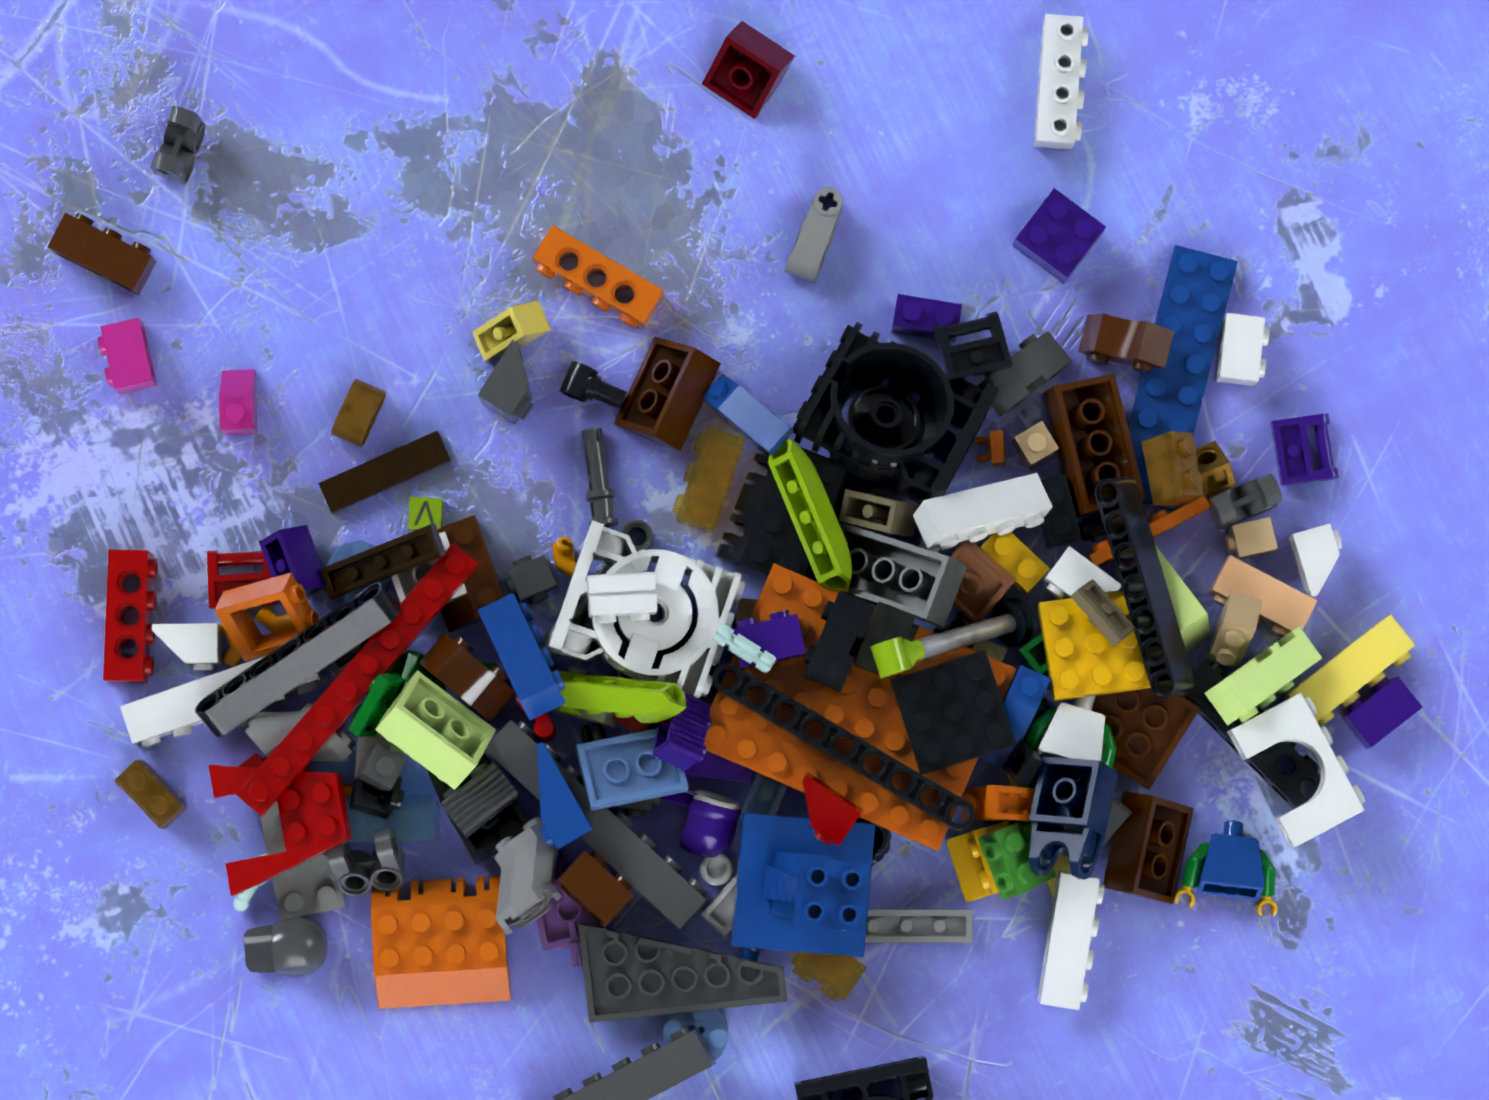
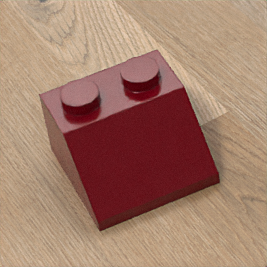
(748, 69)

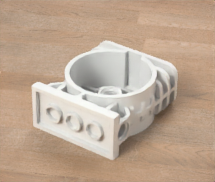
(687, 666)

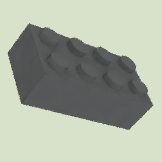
(902, 575)

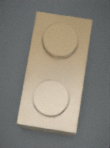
(1234, 629)

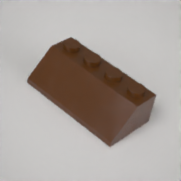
(1091, 437)

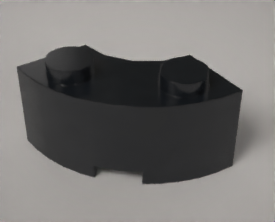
(839, 641)

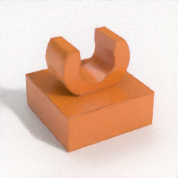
(996, 448)

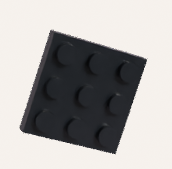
(953, 712)

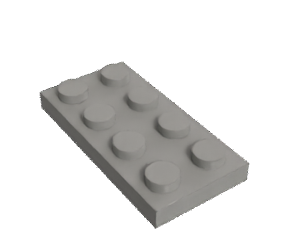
(305, 888)

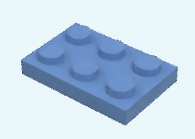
(625, 771)

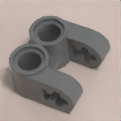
(181, 143)
(1245, 501)
(357, 870)

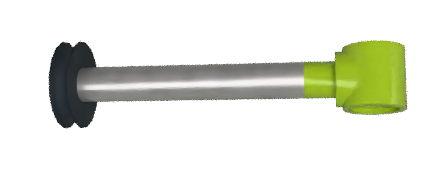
(1009, 622)

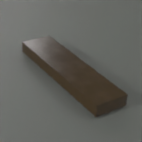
(384, 472)
(383, 561)

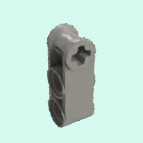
(815, 236)

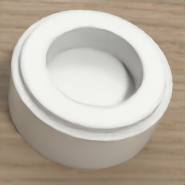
(716, 870)

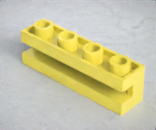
(1354, 667)

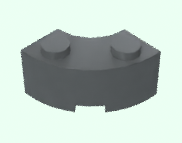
(1031, 369)

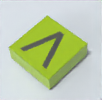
(424, 512)

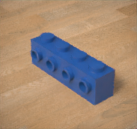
(522, 657)

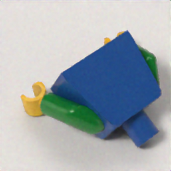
(1231, 868)

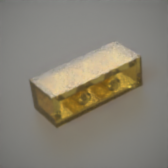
(709, 479)

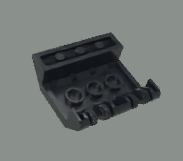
(769, 528)

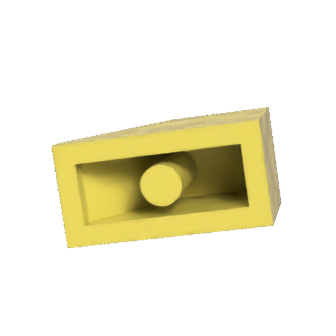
(517, 323)

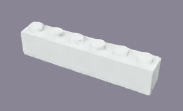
(175, 708)

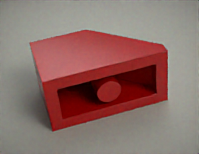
(829, 811)

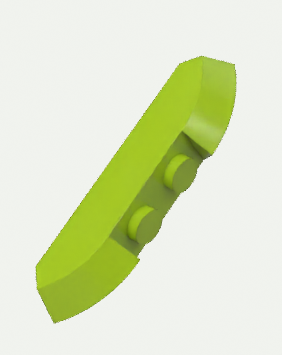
(812, 516)
(625, 697)

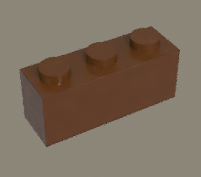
(102, 252)

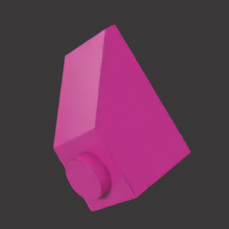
(238, 402)

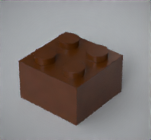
(595, 887)

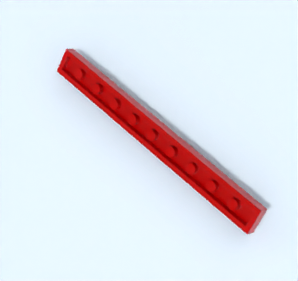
(354, 681)

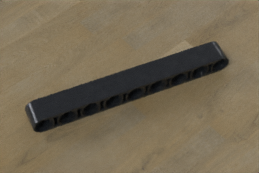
(860, 750)

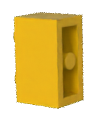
(1016, 560)

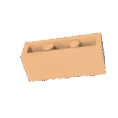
(1281, 604)

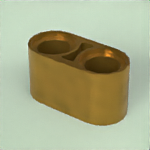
(358, 413)

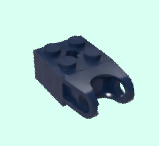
(1070, 813)

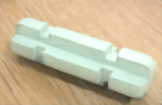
(744, 648)

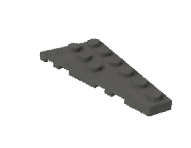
(654, 977)

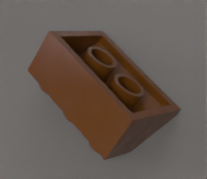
(667, 393)
(482, 586)
(1148, 848)

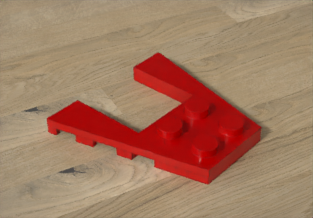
(310, 816)

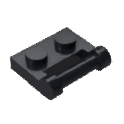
(976, 356)

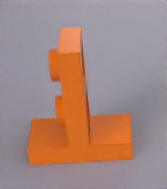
(999, 803)

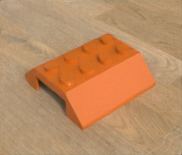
(439, 945)

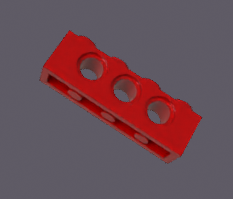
(121, 566)

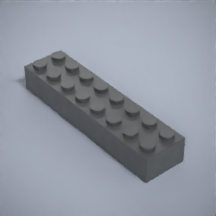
(611, 834)

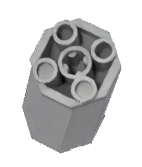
(270, 728)
(525, 877)

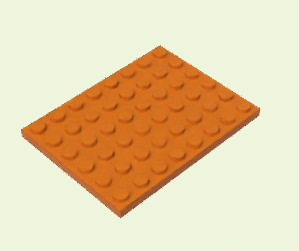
(862, 708)

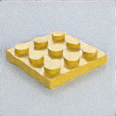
(1082, 658)

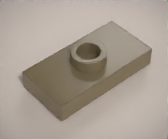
(1103, 612)

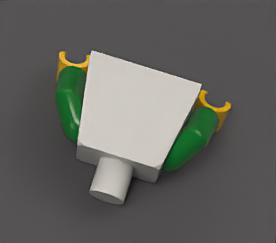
(1073, 733)

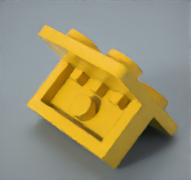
(971, 865)

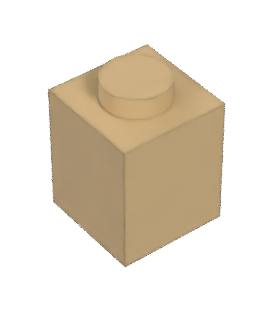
(1035, 445)
(1251, 538)

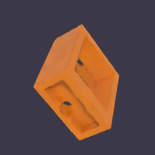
(240, 625)

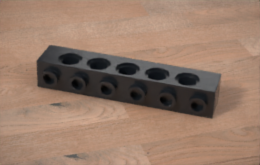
(1264, 762)

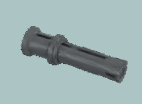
(599, 493)

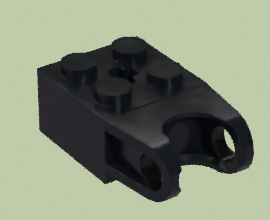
(483, 841)

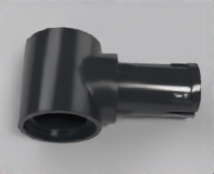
(584, 383)

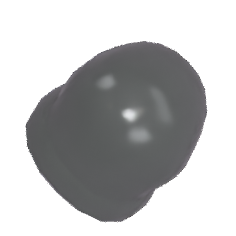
(286, 947)

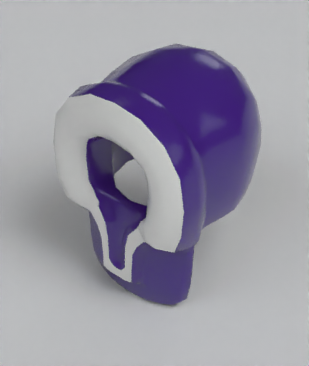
(710, 821)

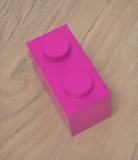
(127, 356)

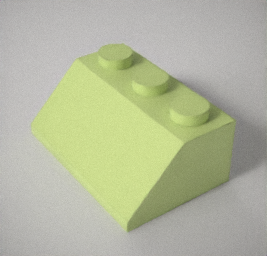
(436, 730)

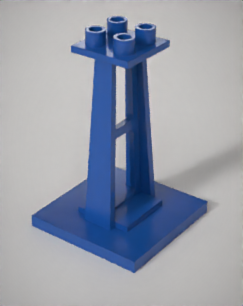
(800, 890)

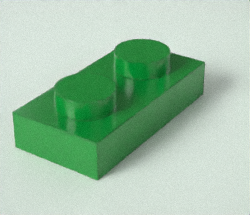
(381, 695)

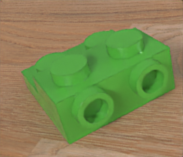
(1008, 859)

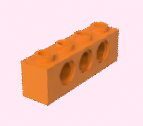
(559, 245)

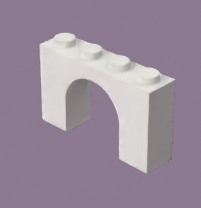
(1335, 796)

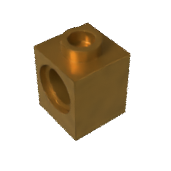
(1214, 469)

